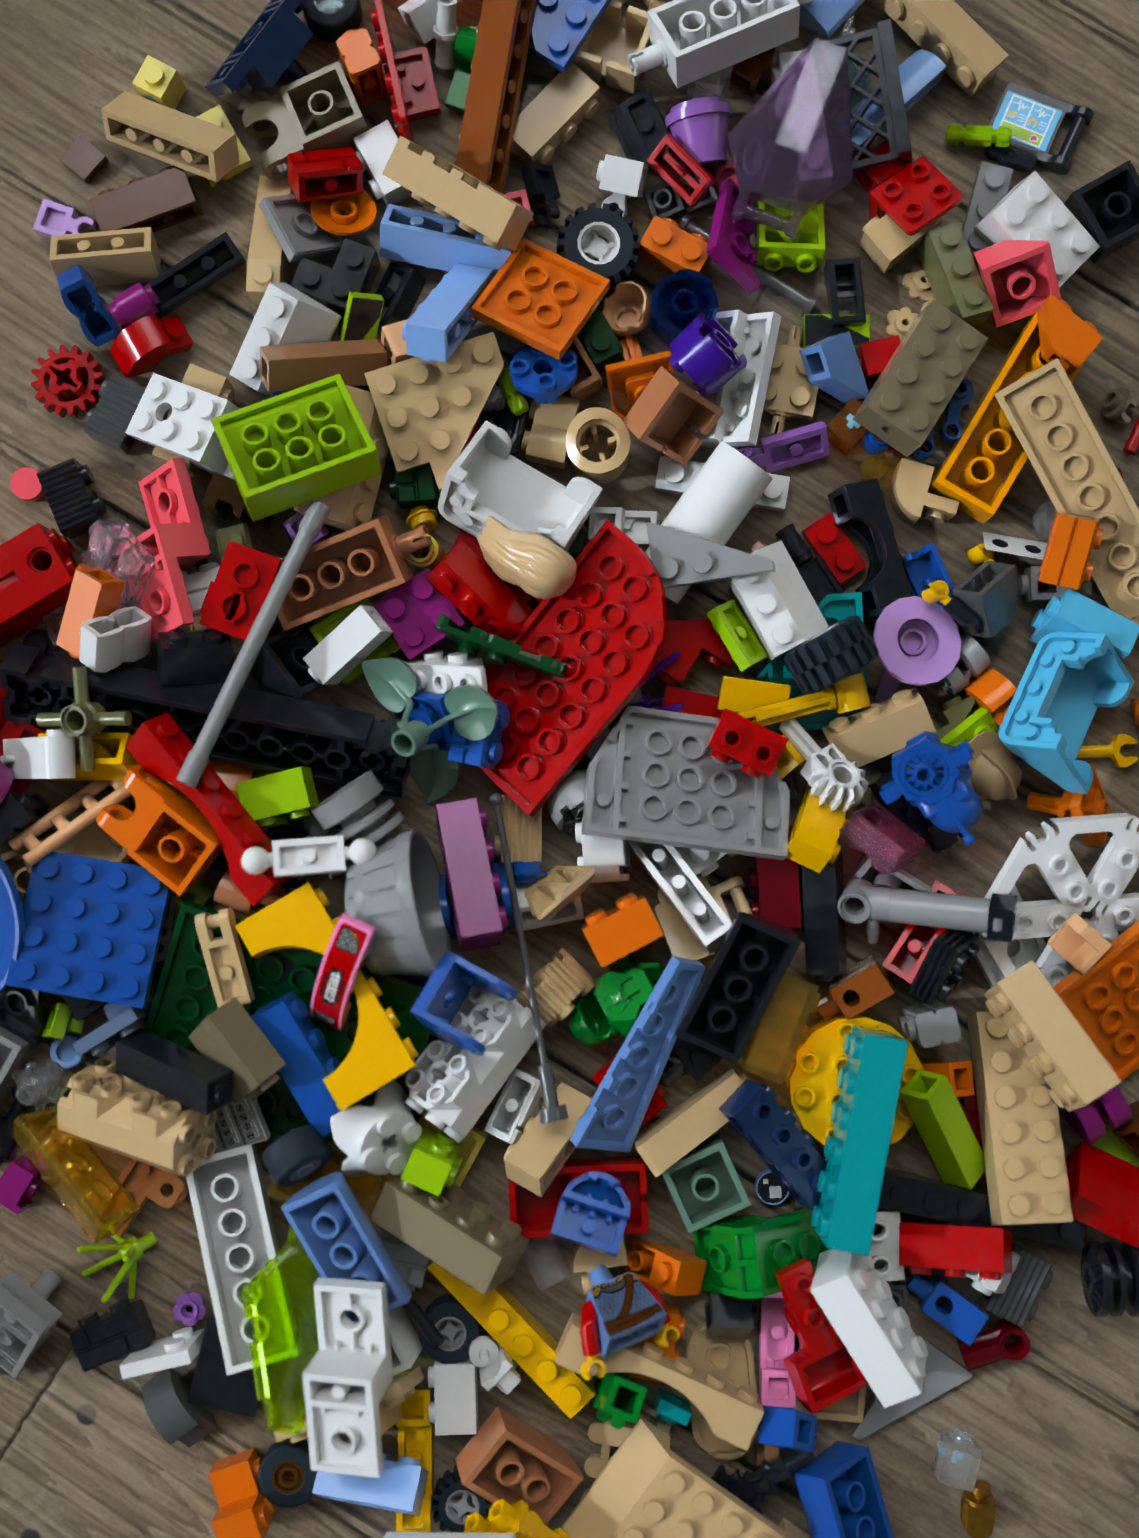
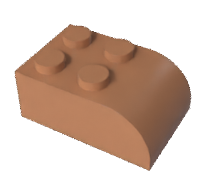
(518, 1464)

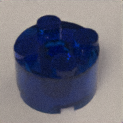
(673, 292)

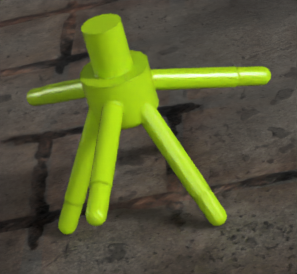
(129, 1250)

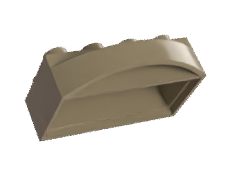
(452, 1232)

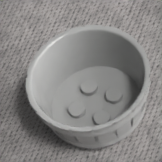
(401, 900)

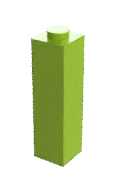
(944, 1128)

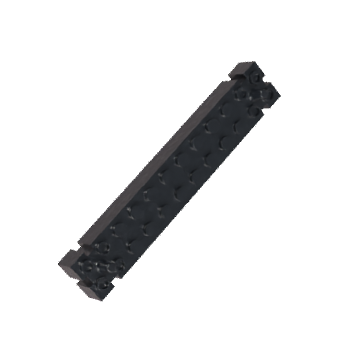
(259, 734)

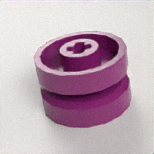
(1090, 1120)

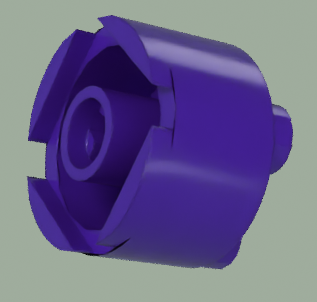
(706, 355)

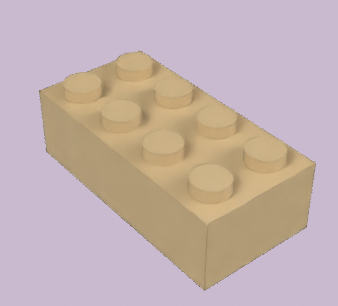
(1050, 1038)

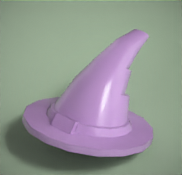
(915, 644)

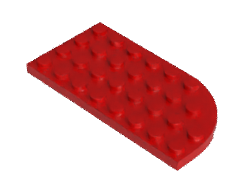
(609, 638)

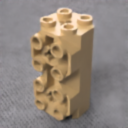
(135, 1120)

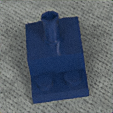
(265, 51)

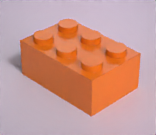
(621, 928)

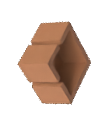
(662, 411)

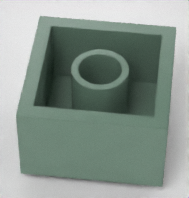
(705, 1185)

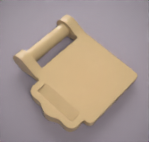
(679, 936)

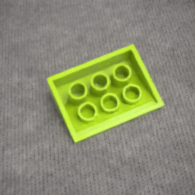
(296, 447)

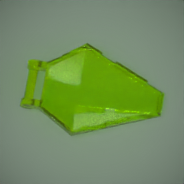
(284, 1333)

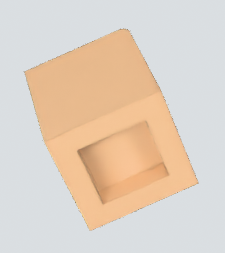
(1079, 943)

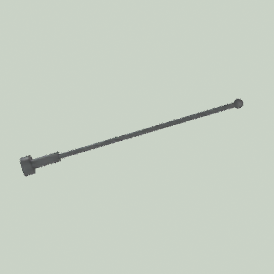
(552, 1110)

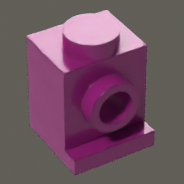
(19, 1184)

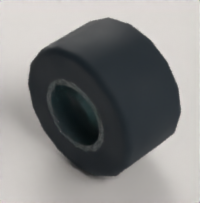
(332, 17)

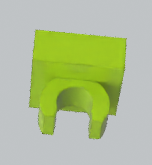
(61, 1022)

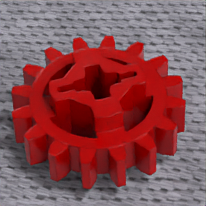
(59, 394)

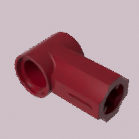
(990, 1347)

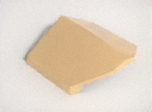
(558, 889)

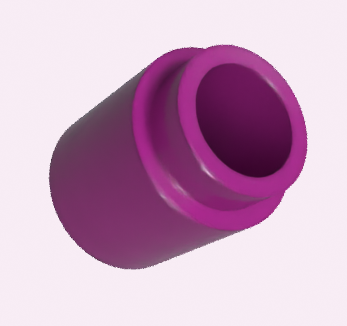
(133, 304)

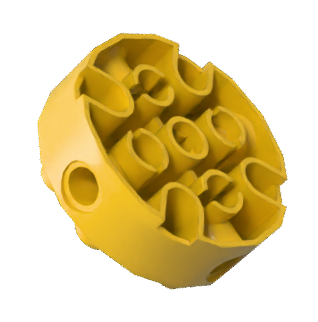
(814, 1080)

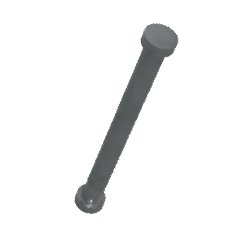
(764, 275)

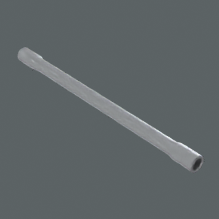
(199, 756)

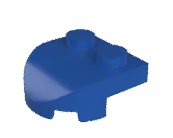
(592, 1213)

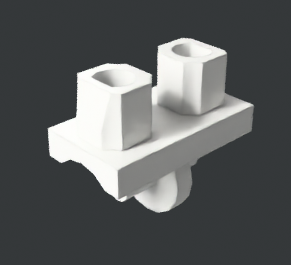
(494, 1364)

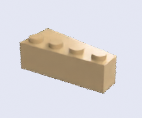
(458, 195)

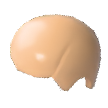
(627, 309)

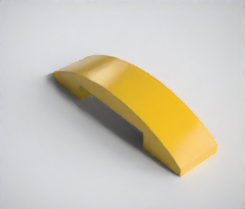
(416, 1442)

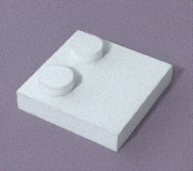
(164, 1353)

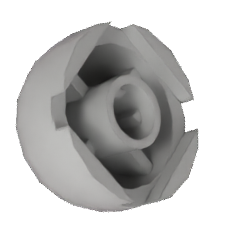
(567, 801)

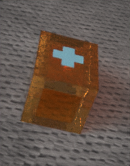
(843, 430)

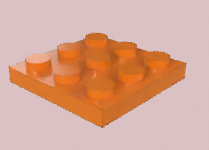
(540, 298)

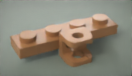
(150, 1182)

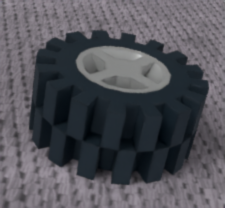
(450, 1510)

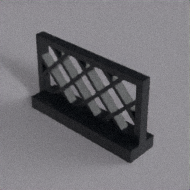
(891, 93)

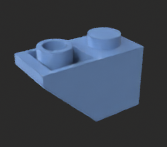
(835, 367)

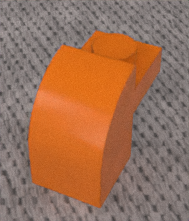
(991, 692)

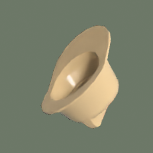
(994, 769)

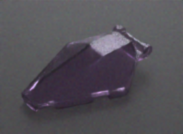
(795, 140)

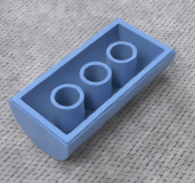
(342, 1237)

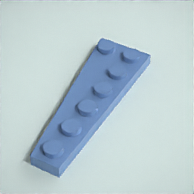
(630, 1082)

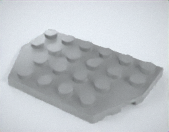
(665, 789)

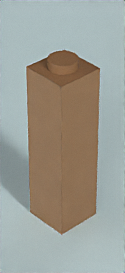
(301, 364)

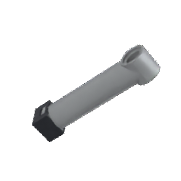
(929, 909)

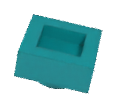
(672, 1408)

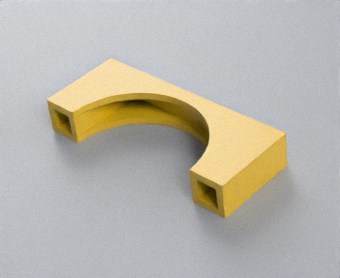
(378, 1050)

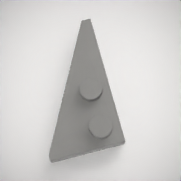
(693, 560)
(941, 1376)

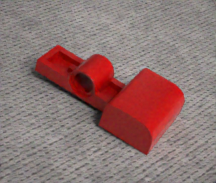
(823, 1367)

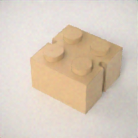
(608, 47)

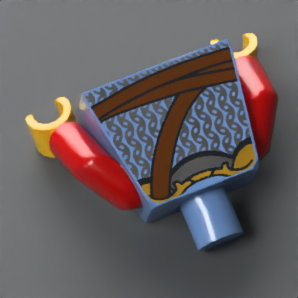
(620, 1315)

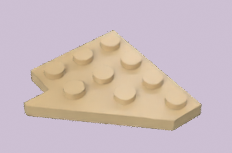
(435, 404)

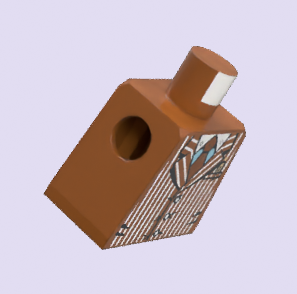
(866, 979)

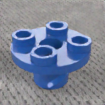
(543, 375)

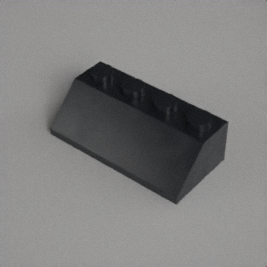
(739, 985)

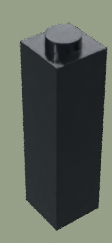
(822, 923)
(174, 1071)

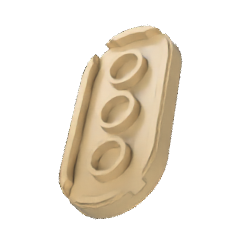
(736, 1364)

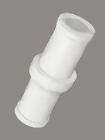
(445, 33)

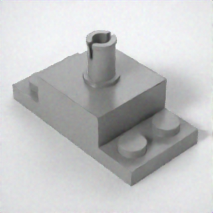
(25, 1318)

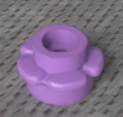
(198, 1306)

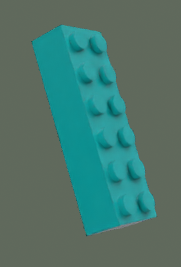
(859, 1139)

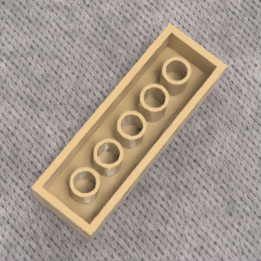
(1017, 1131)

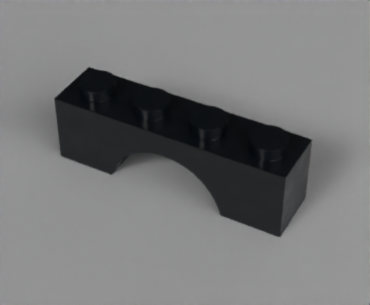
(863, 511)

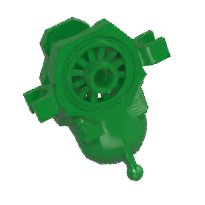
(614, 1002)

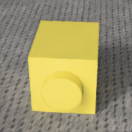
(159, 83)

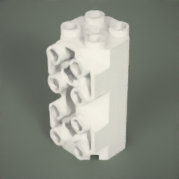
(460, 1084)

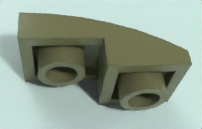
(953, 714)

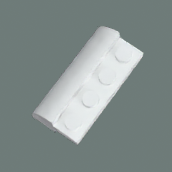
(746, 392)

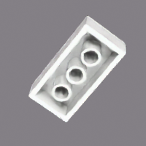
(870, 1325)

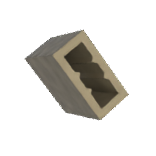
(238, 1043)

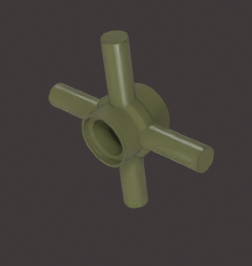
(83, 719)

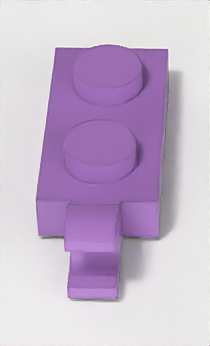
(790, 448)

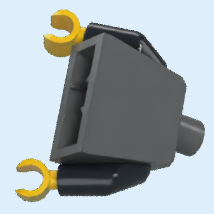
(982, 600)

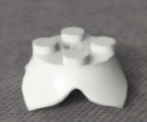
(377, 1136)

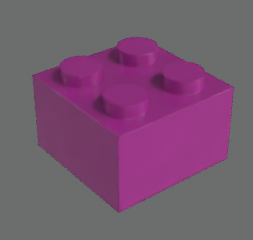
(413, 613)

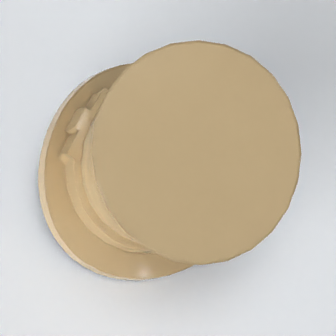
(598, 445)

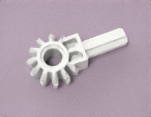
(827, 770)

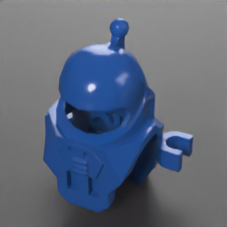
(936, 783)

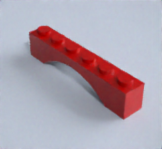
(161, 751)

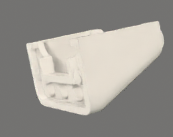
(496, 484)

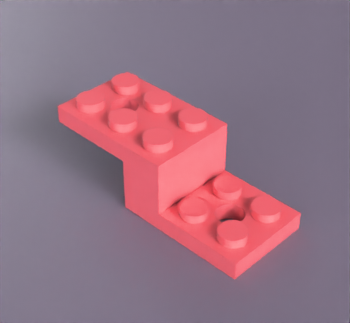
(175, 543)

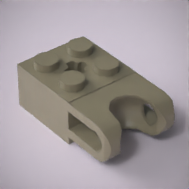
(305, 117)

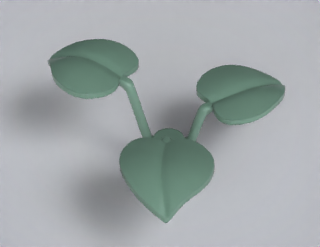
(469, 707)

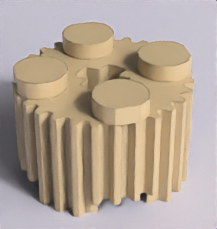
(558, 987)

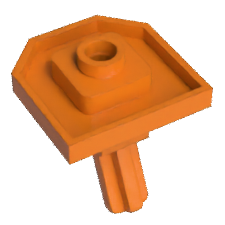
(630, 377)
(1075, 805)

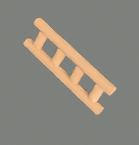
(66, 829)

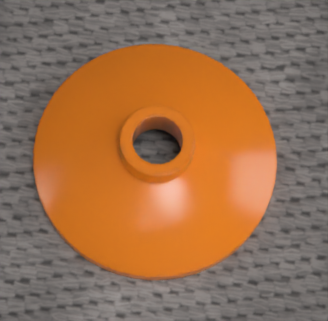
(345, 215)

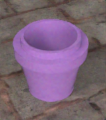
(701, 129)

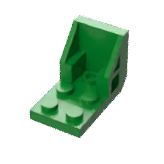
(750, 1248)

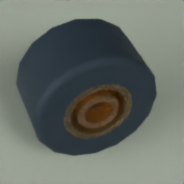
(293, 1460)

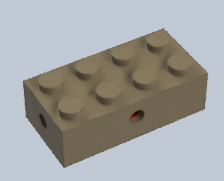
(920, 378)

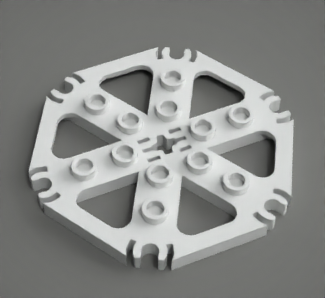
(1073, 891)

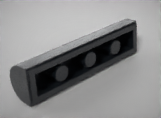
(195, 274)

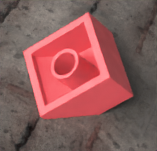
(1017, 278)

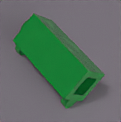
(617, 1400)

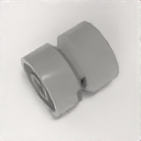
(972, 664)

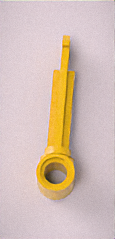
(842, 696)

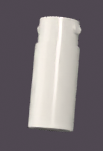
(716, 500)

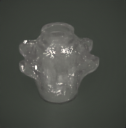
(38, 1083)

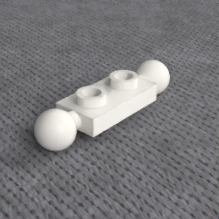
(308, 856)

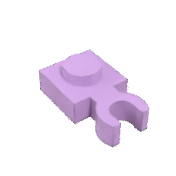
(60, 220)

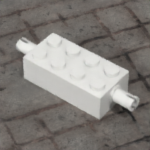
(711, 35)

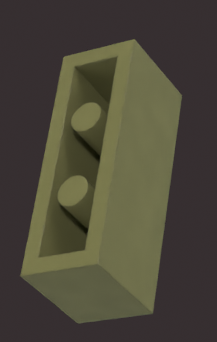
(954, 274)

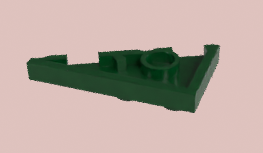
(497, 649)

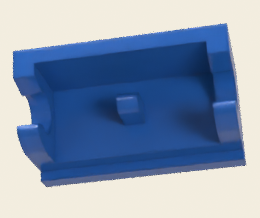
(924, 568)

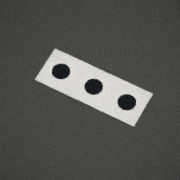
(1014, 545)

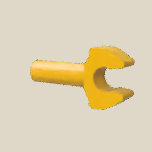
(1110, 751)

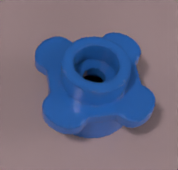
(527, 871)

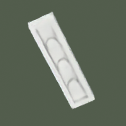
(676, 478)

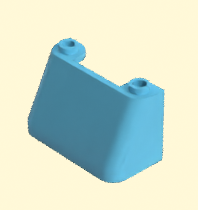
(1057, 703)

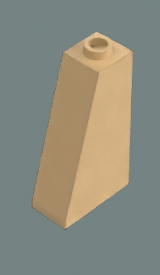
(687, 1124)

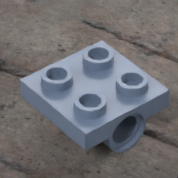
(122, 1022)

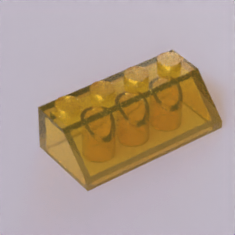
(75, 1174)

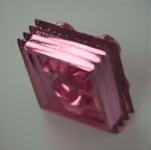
(882, 838)

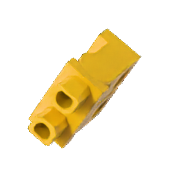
(512, 1519)

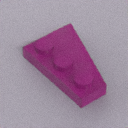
(730, 239)

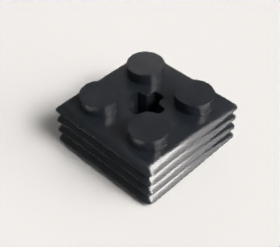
(944, 964)

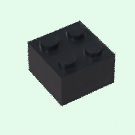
(1109, 209)

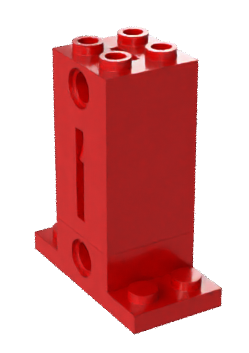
(33, 579)

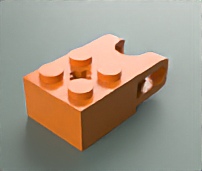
(164, 832)

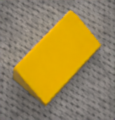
(747, 694)

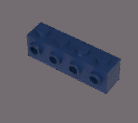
(777, 1140)

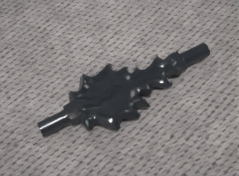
(763, 1481)

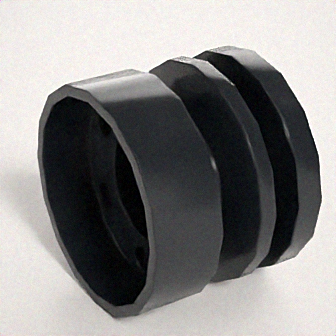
(1110, 1278)

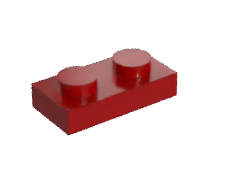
(834, 548)

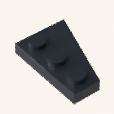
(22, 1013)

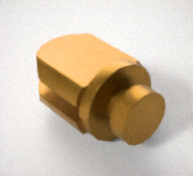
(978, 1510)

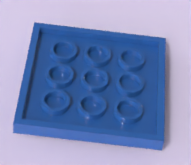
(91, 930)

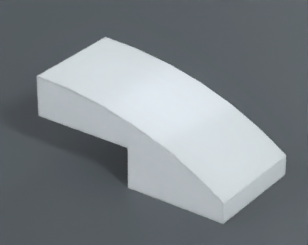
(630, 522)

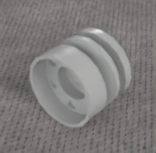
(357, 812)

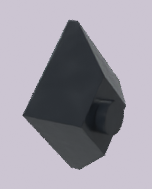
(281, 662)

